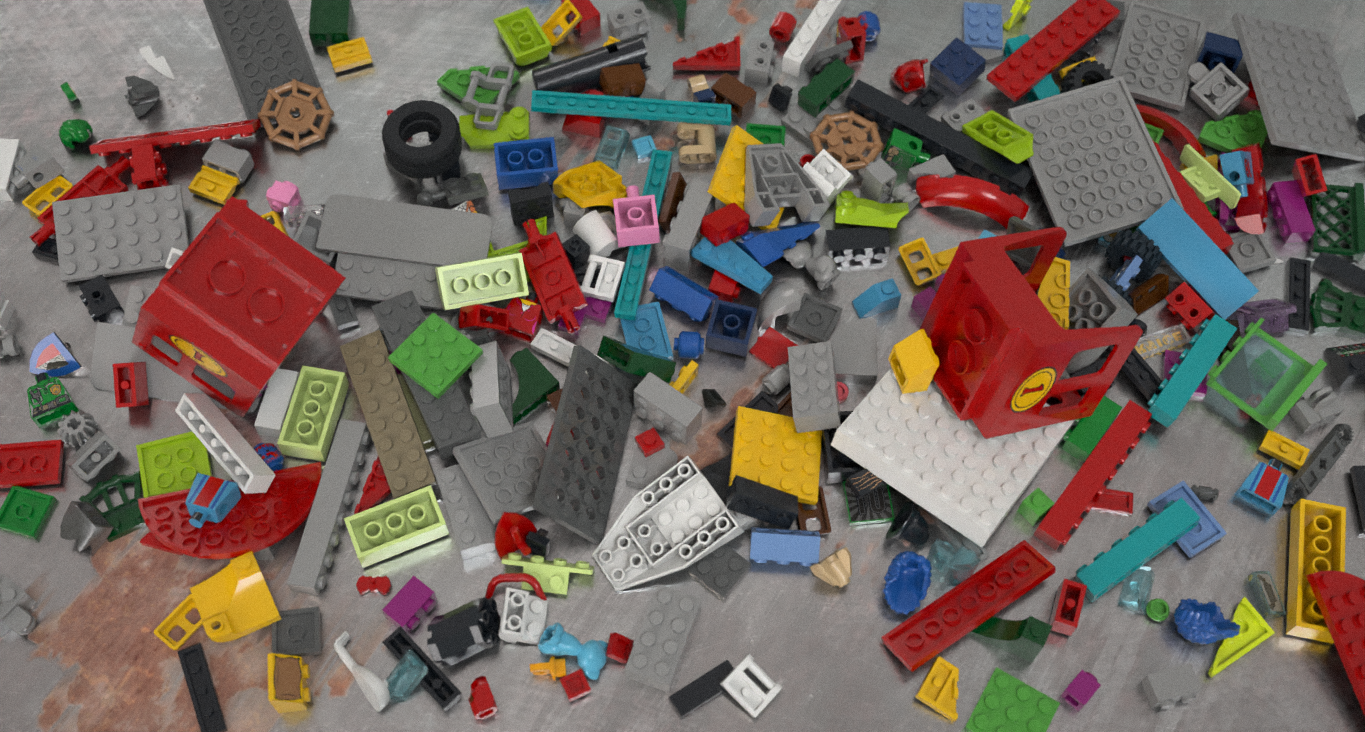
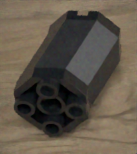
(464, 631)

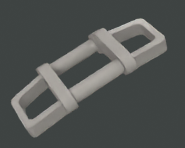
(488, 82)

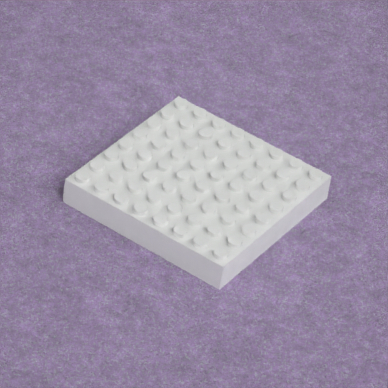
(941, 461)

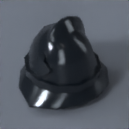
(909, 526)

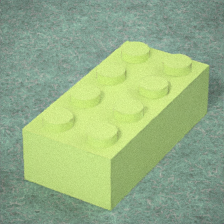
(481, 281)
(313, 413)
(396, 526)

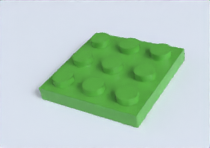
(435, 355)
(1011, 707)

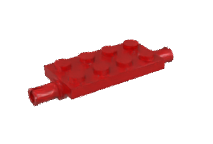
(97, 182)
(552, 276)

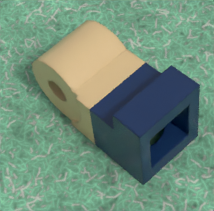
(700, 90)

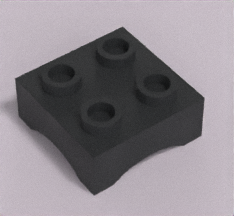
(531, 203)
(719, 476)

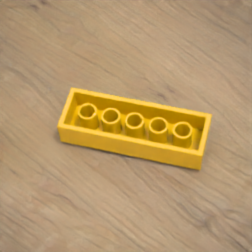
(1314, 546)

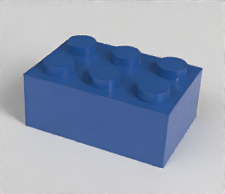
(525, 163)

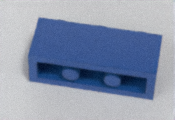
(683, 294)

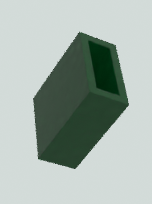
(330, 22)

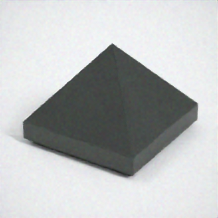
(712, 398)

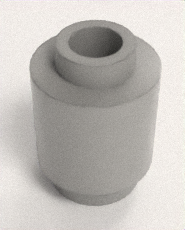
(776, 379)

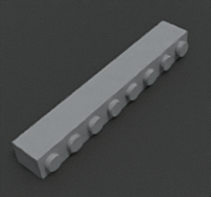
(329, 508)

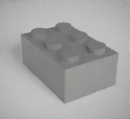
(667, 408)

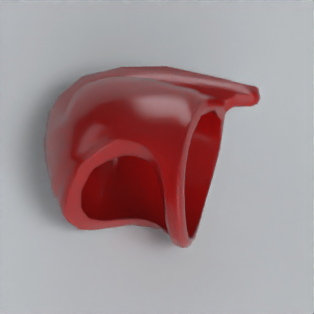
(910, 72)

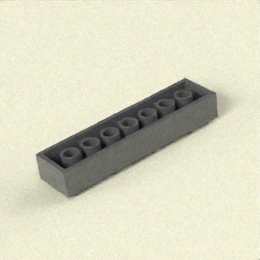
(446, 418)

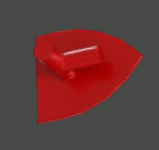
(512, 534)

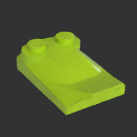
(523, 36)
(512, 127)
(1001, 135)
(867, 212)

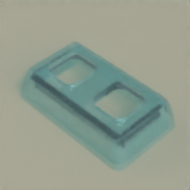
(620, 146)

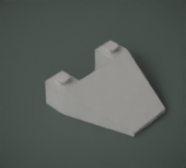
(778, 181)

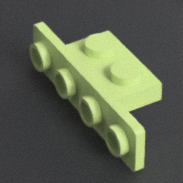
(1206, 179)
(551, 574)

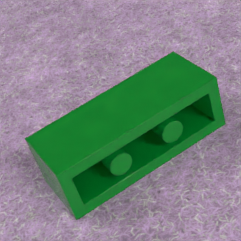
(1090, 430)

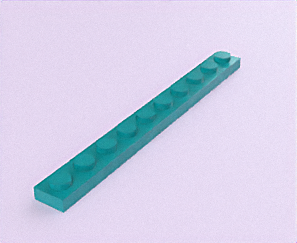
(631, 108)
(639, 255)

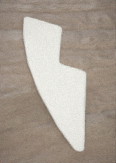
(157, 63)

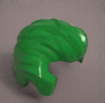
(75, 131)

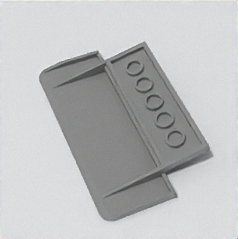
(397, 245)
(115, 345)

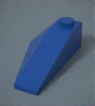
(768, 244)

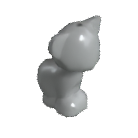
(821, 268)

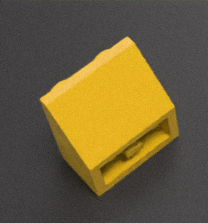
(914, 362)

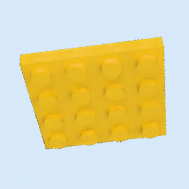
(729, 176)
(775, 454)

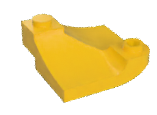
(590, 185)
(235, 600)

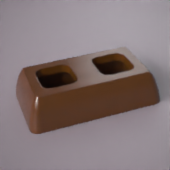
(1146, 299)
(819, 513)

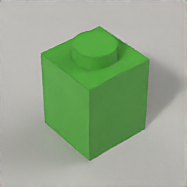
(1035, 506)

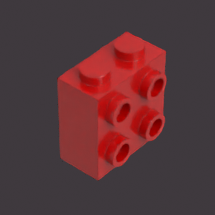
(148, 167)

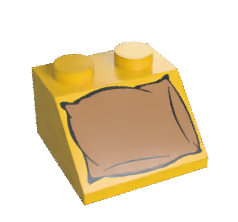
(288, 683)

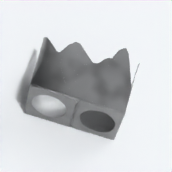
(85, 523)

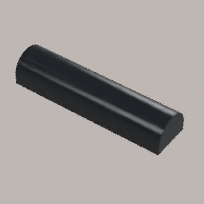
(434, 681)

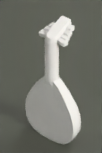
(370, 684)

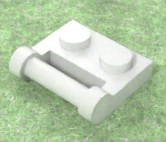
(608, 278)
(746, 691)

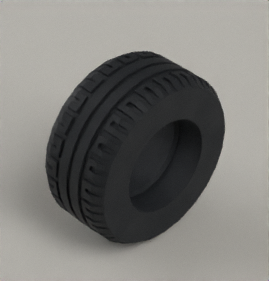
(417, 118)

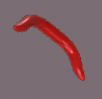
(515, 577)

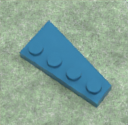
(733, 263)

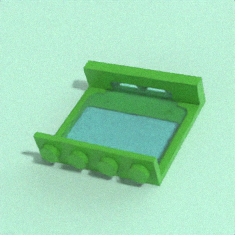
(1263, 376)

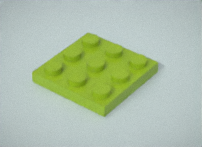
(172, 463)

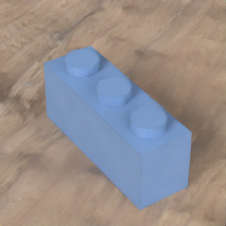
(784, 546)

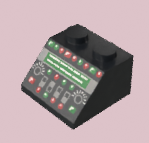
(1348, 363)

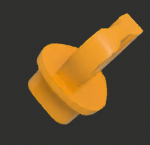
(555, 667)

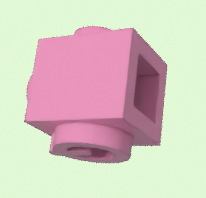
(283, 195)

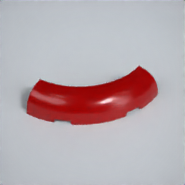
(1173, 129)
(972, 195)
(1254, 207)

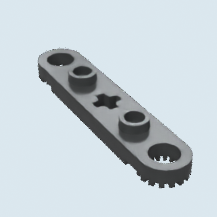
(1310, 473)

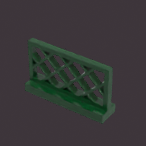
(1356, 221)

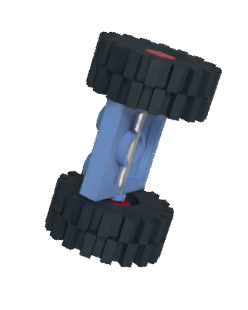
(1133, 259)

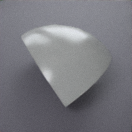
(779, 300)

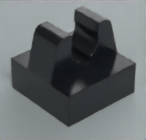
(780, 96)
(538, 542)

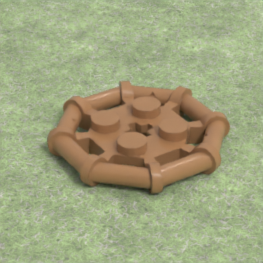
(297, 125)
(849, 132)

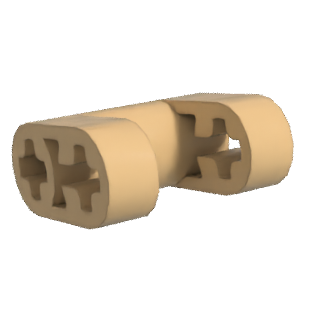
(705, 150)

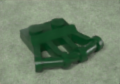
(1349, 318)
(126, 516)

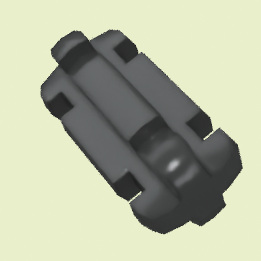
(1205, 493)

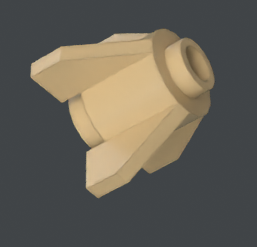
(835, 568)

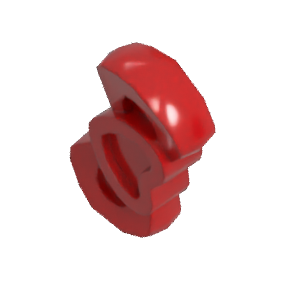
(373, 584)

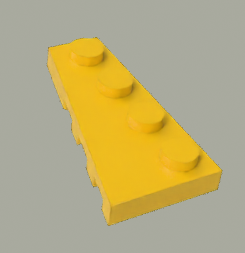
(1055, 291)

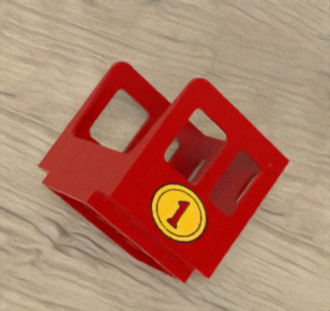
(236, 304)
(1005, 348)

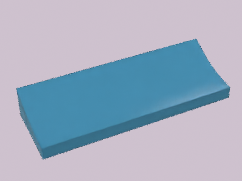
(1197, 259)

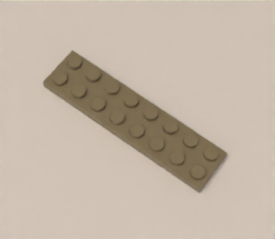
(388, 415)

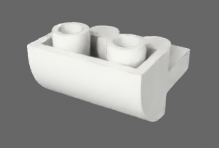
(828, 175)
(598, 232)
(522, 617)

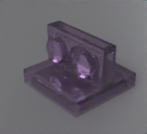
(1273, 312)

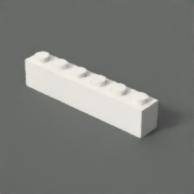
(811, 36)
(225, 443)

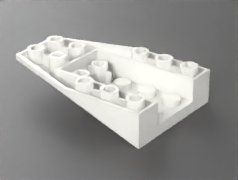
(666, 528)

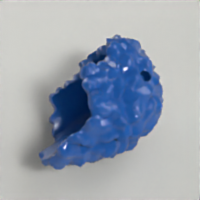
(907, 581)
(1203, 622)

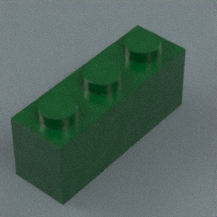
(825, 87)

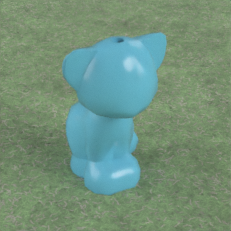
(590, 655)

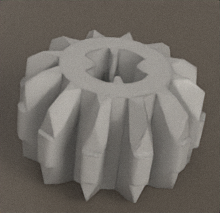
(77, 428)

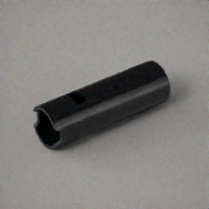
(584, 70)

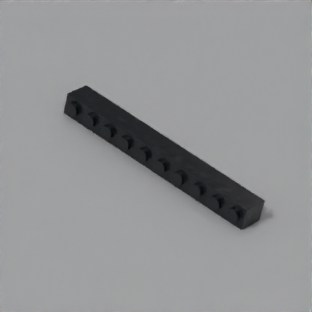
(938, 138)

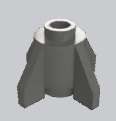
(142, 93)

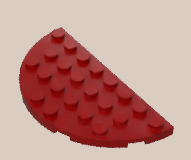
(250, 525)
(1343, 609)

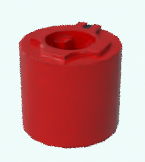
(782, 27)

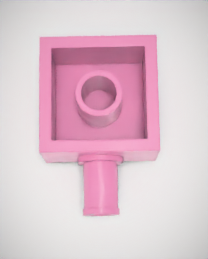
(636, 219)

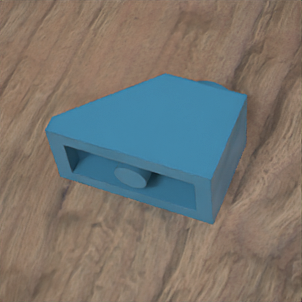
(877, 299)

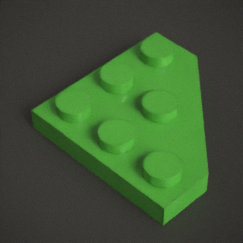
(457, 83)
(1234, 131)

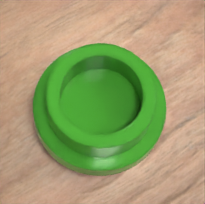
(1157, 609)

